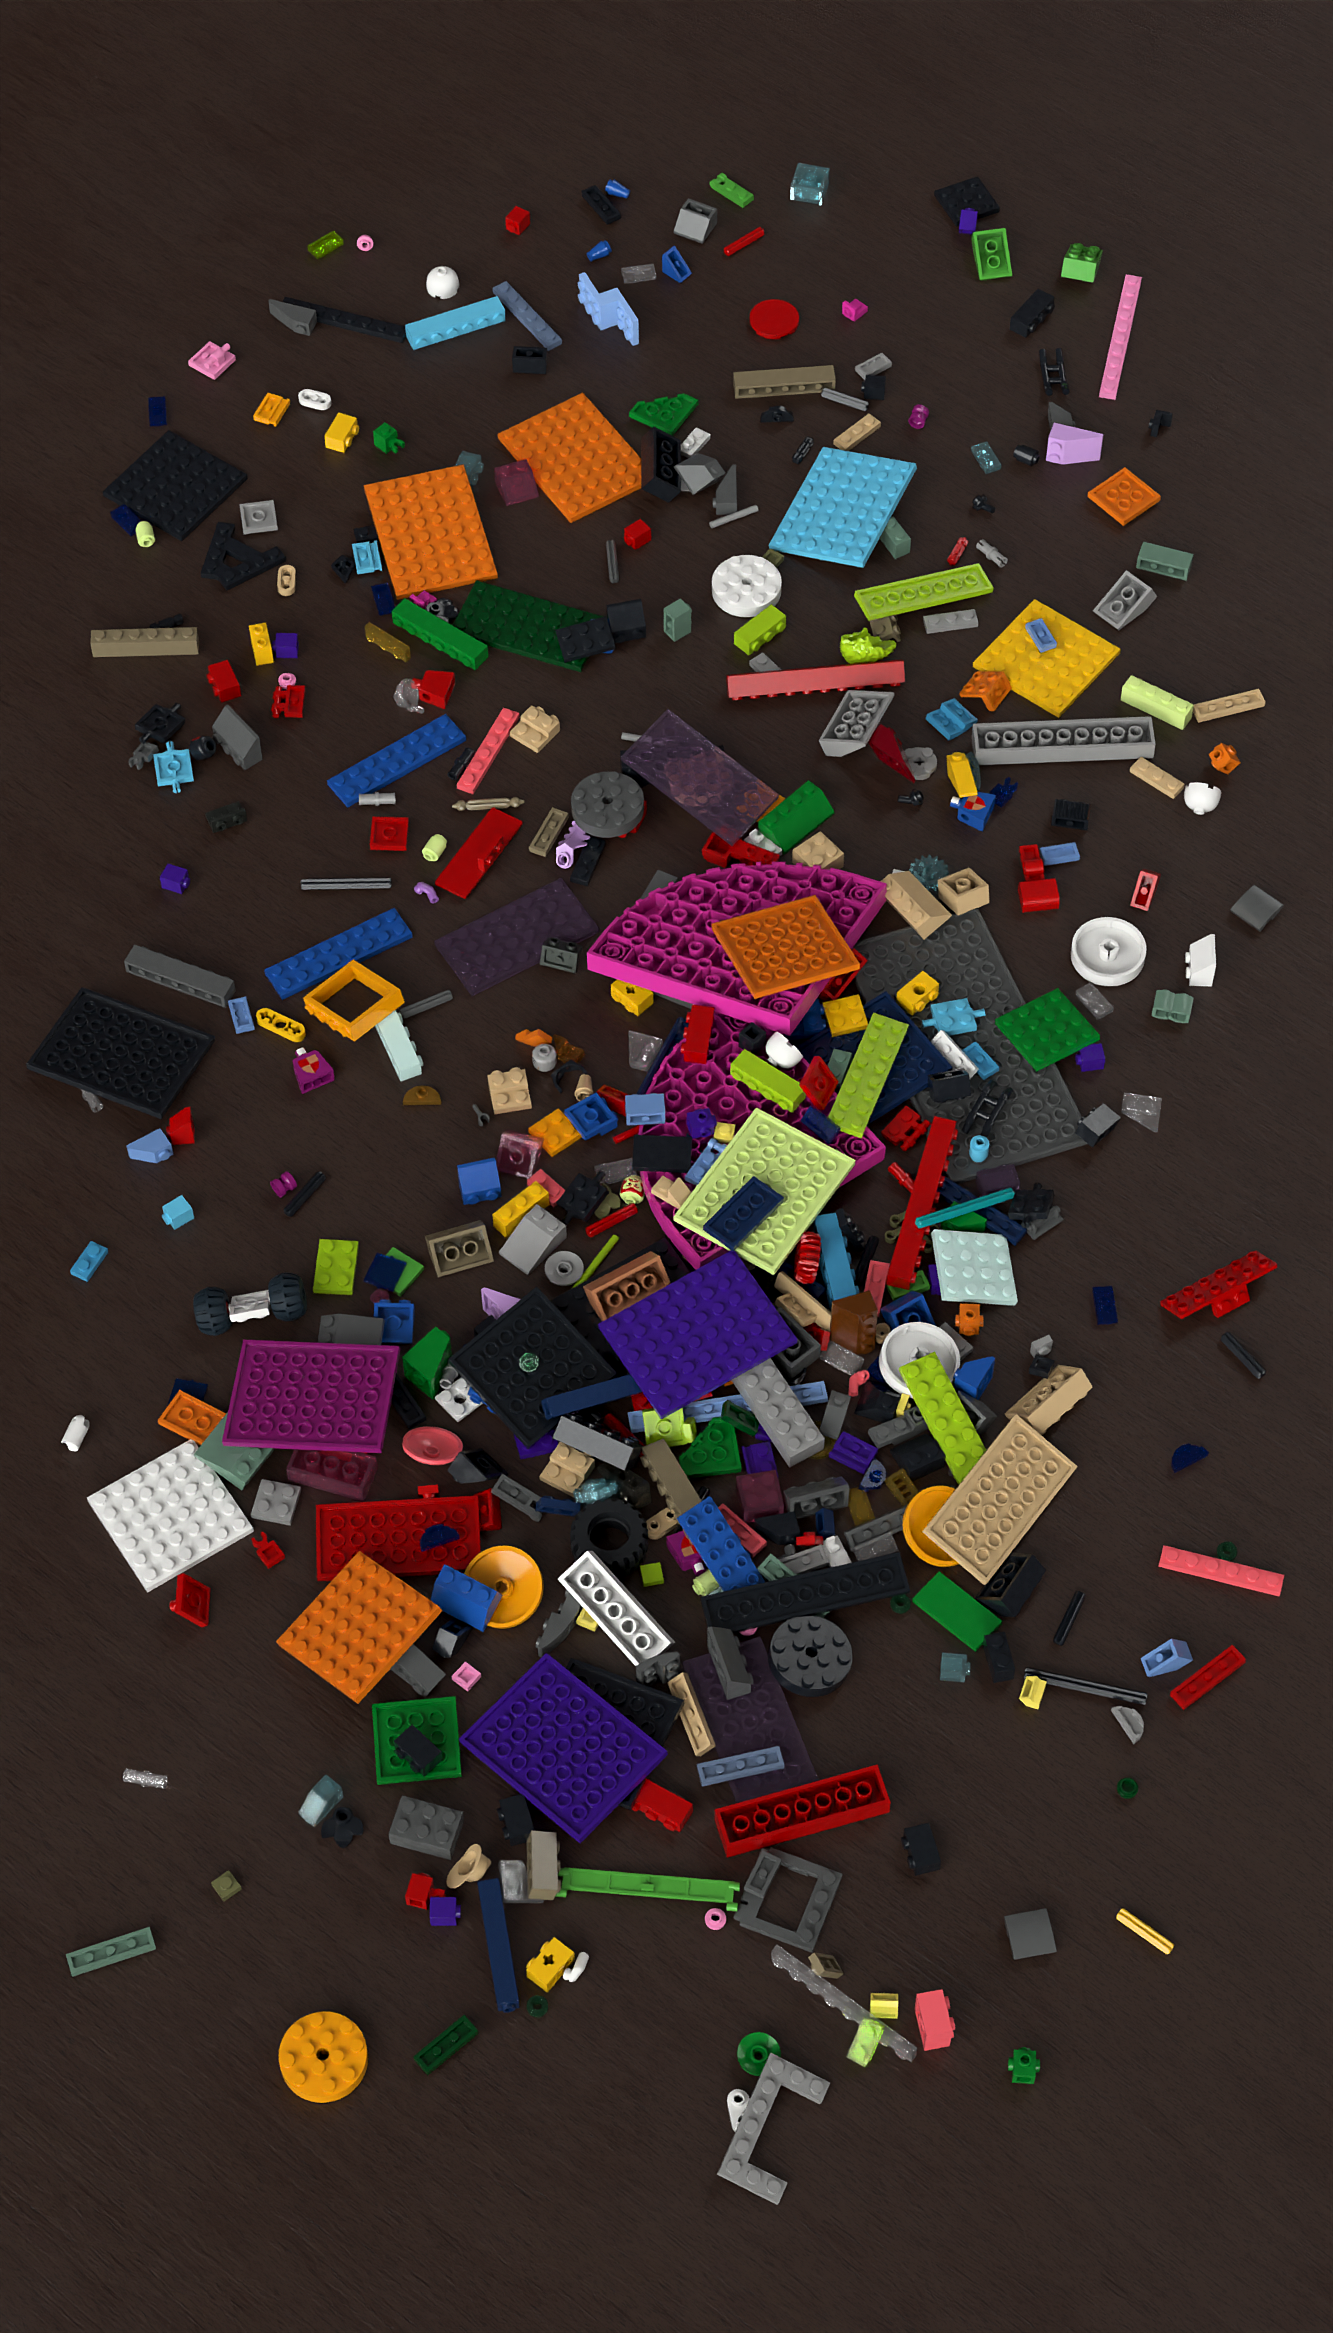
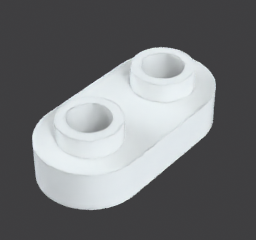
(314, 399)
(736, 2109)

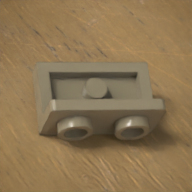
(886, 628)

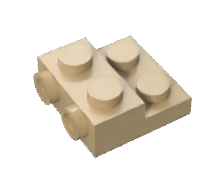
(535, 728)
(509, 1091)
(567, 1468)

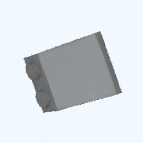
(1125, 601)
(533, 1239)

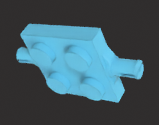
(173, 767)
(953, 1017)

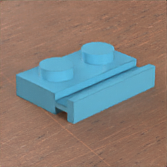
(366, 557)

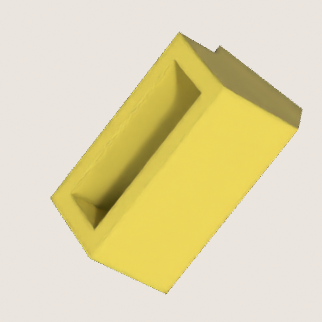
(1032, 1691)
(884, 2005)

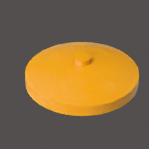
(917, 1516)
(513, 1576)

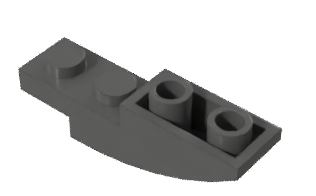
(898, 1429)
(559, 1625)

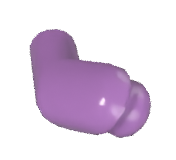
(429, 890)

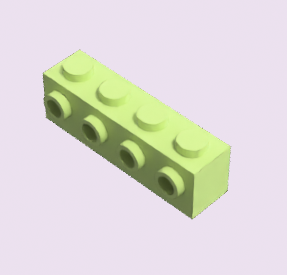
(1157, 702)

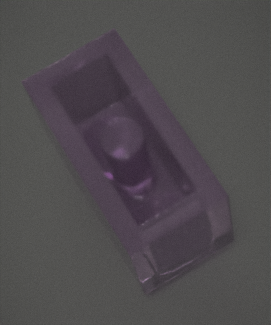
(997, 1179)

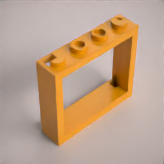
(391, 1000)

